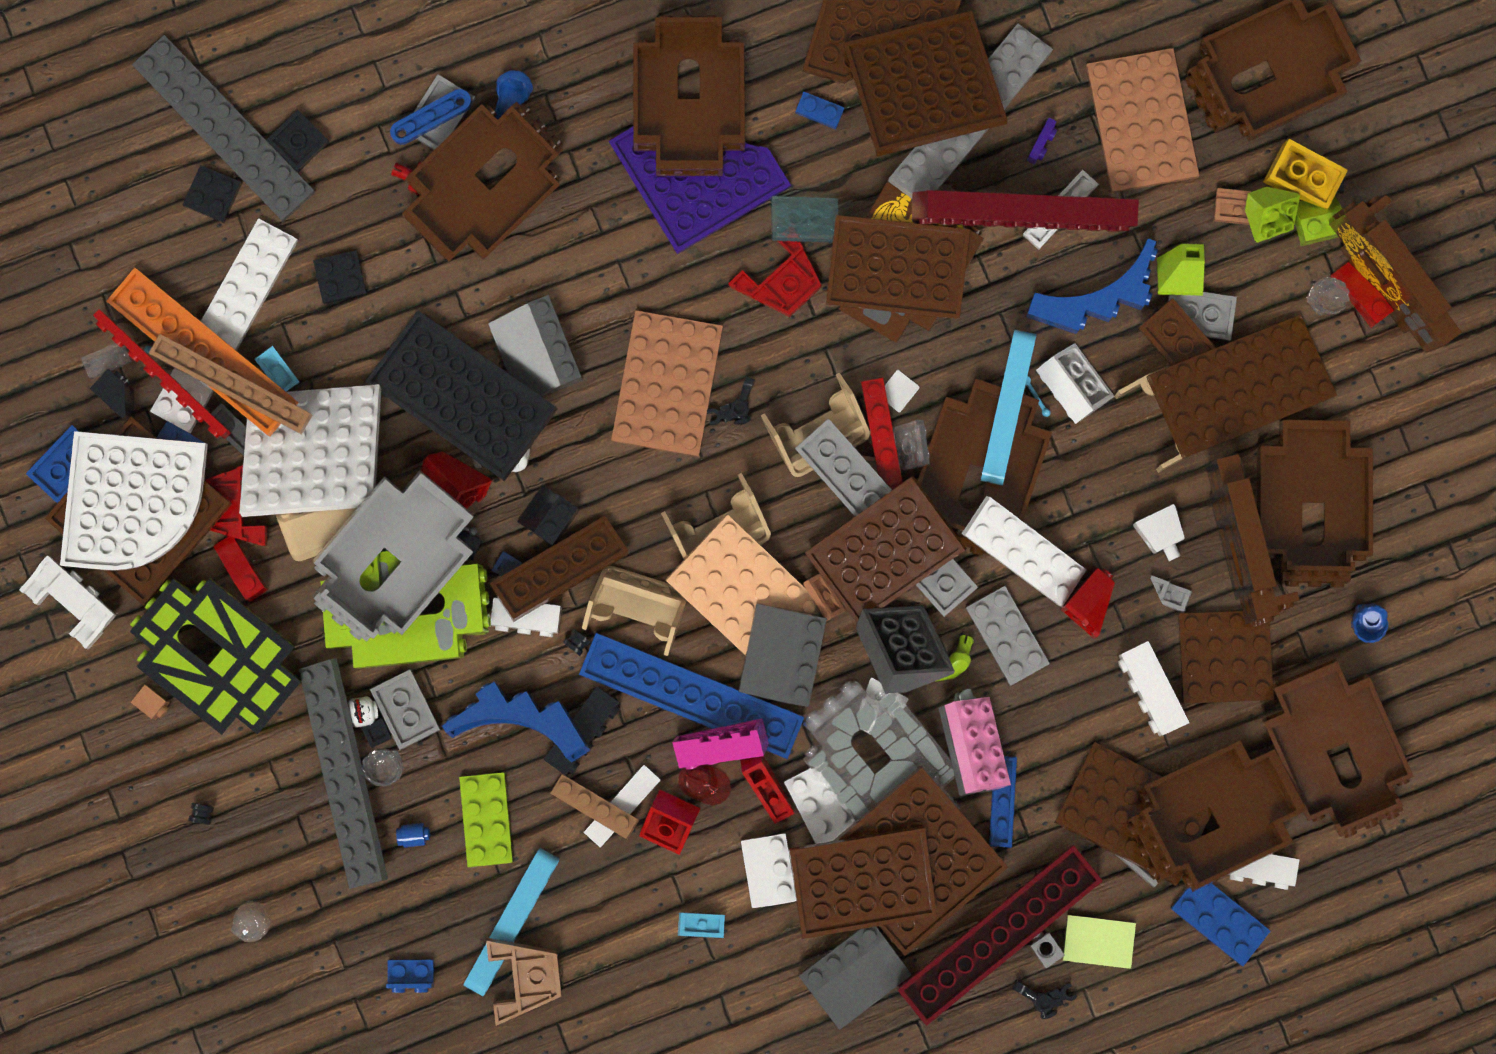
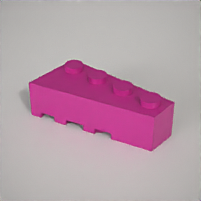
(721, 744)

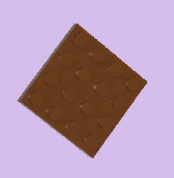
(1224, 658)

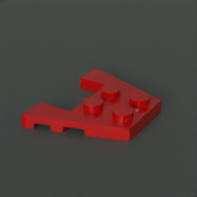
(787, 286)
(232, 522)

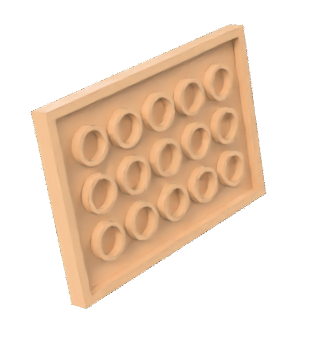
(731, 575)

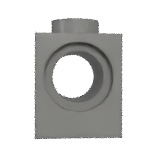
(1050, 958)

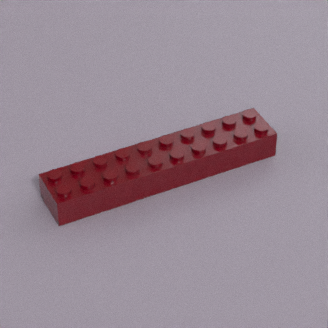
(1024, 211)
(999, 934)

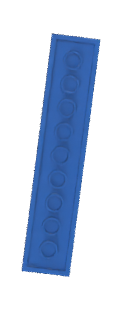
(686, 692)

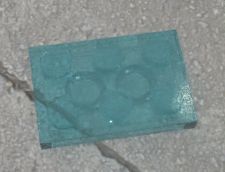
(803, 219)

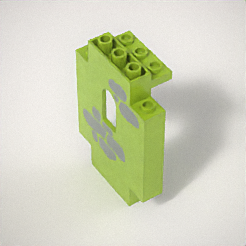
(429, 636)

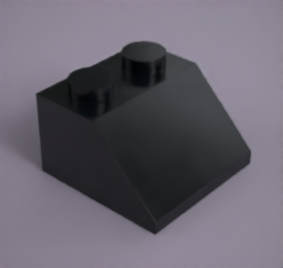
(116, 393)
(548, 516)

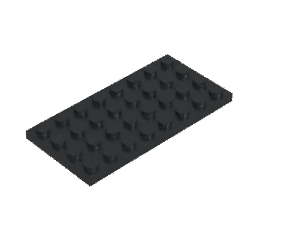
(461, 395)

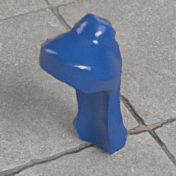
(512, 88)

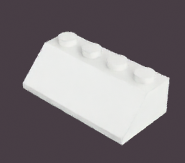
(1153, 689)

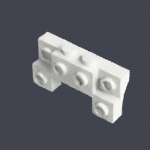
(74, 596)

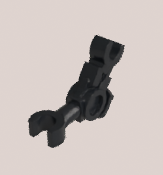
(738, 409)
(1045, 1001)

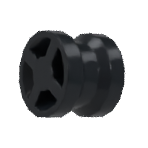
(576, 642)
(201, 813)

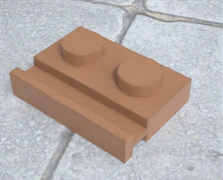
(1231, 206)
(824, 597)

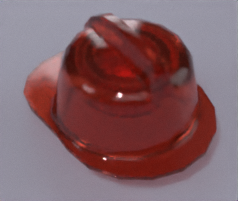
(704, 784)

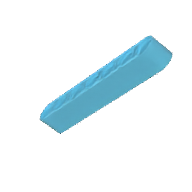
(1008, 407)
(513, 918)

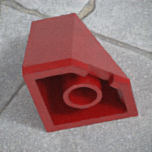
(456, 478)
(1091, 602)

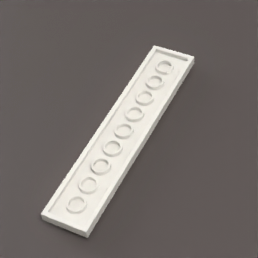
(233, 310)

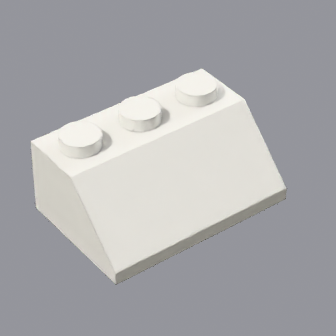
(1074, 383)
(768, 870)

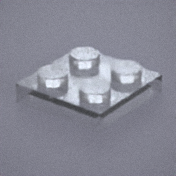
(911, 445)

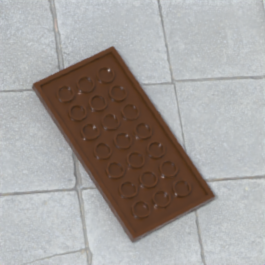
(1241, 386)

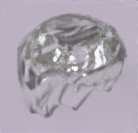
(1328, 296)
(382, 767)
(251, 922)

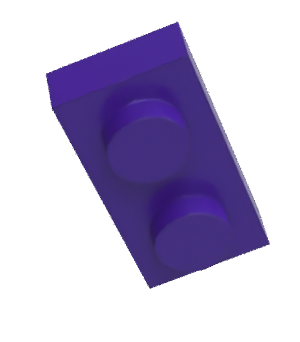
(1039, 150)

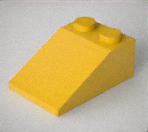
(1305, 173)

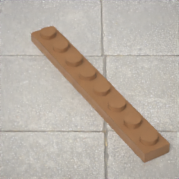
(230, 384)

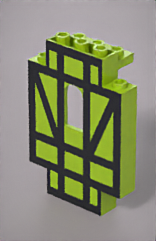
(240, 681)

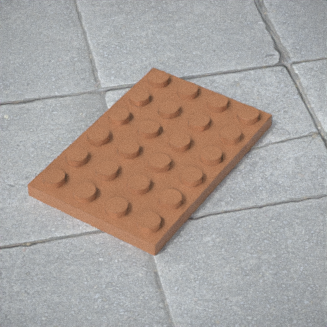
(1142, 120)
(667, 383)

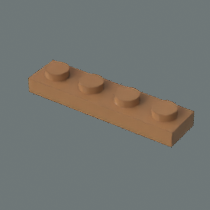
(594, 806)

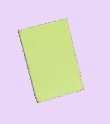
(1099, 941)

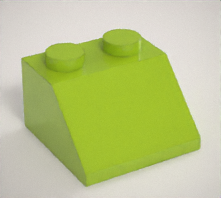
(1313, 222)

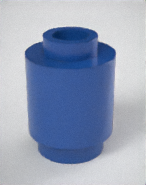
(412, 835)

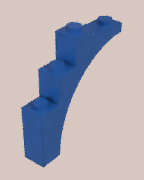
(1069, 312)
(522, 711)

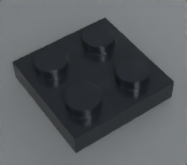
(297, 141)
(212, 194)
(340, 277)

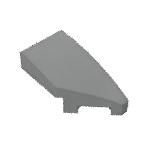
(1171, 595)

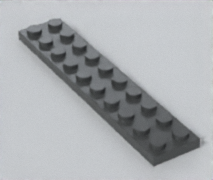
(223, 128)
(343, 773)

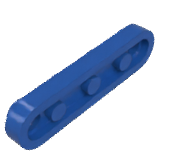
(430, 116)

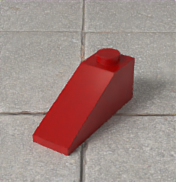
(1363, 295)
(240, 568)
(766, 787)

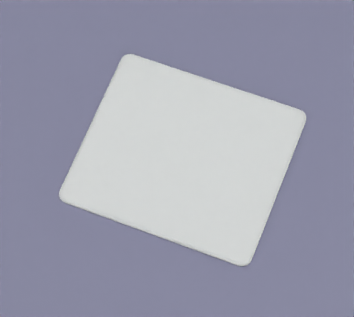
(900, 390)

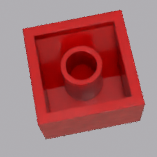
(669, 822)

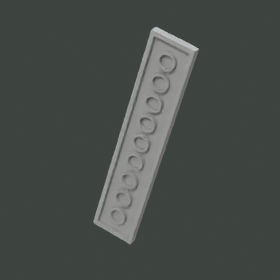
(1012, 67)
(859, 488)

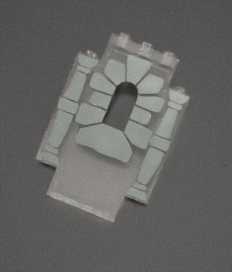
(892, 727)

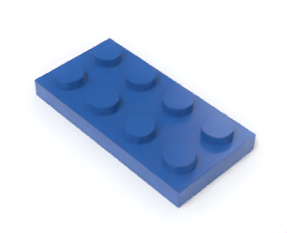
(1221, 921)

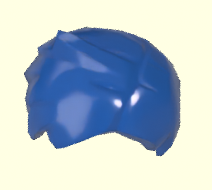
(1369, 622)

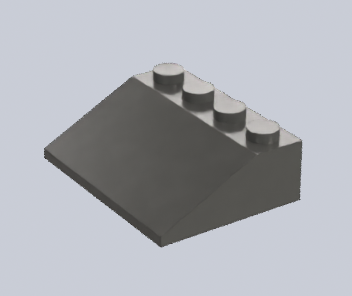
(535, 347)
(903, 647)
(782, 654)
(854, 975)

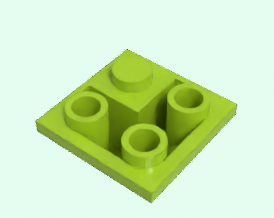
(1271, 212)
(1181, 270)

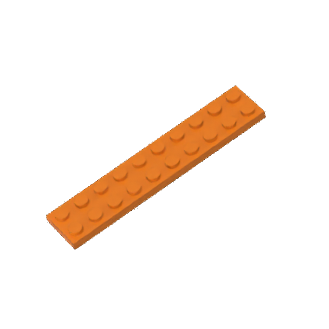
(158, 314)

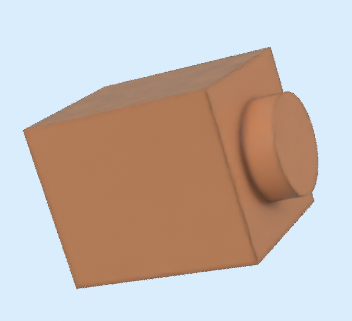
(151, 702)

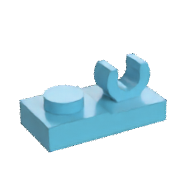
(276, 369)
(701, 925)

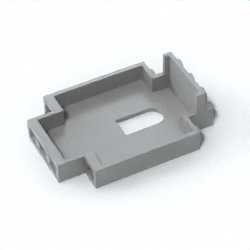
(414, 526)

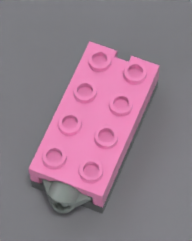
(974, 744)

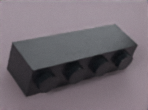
(590, 723)

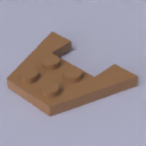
(533, 975)

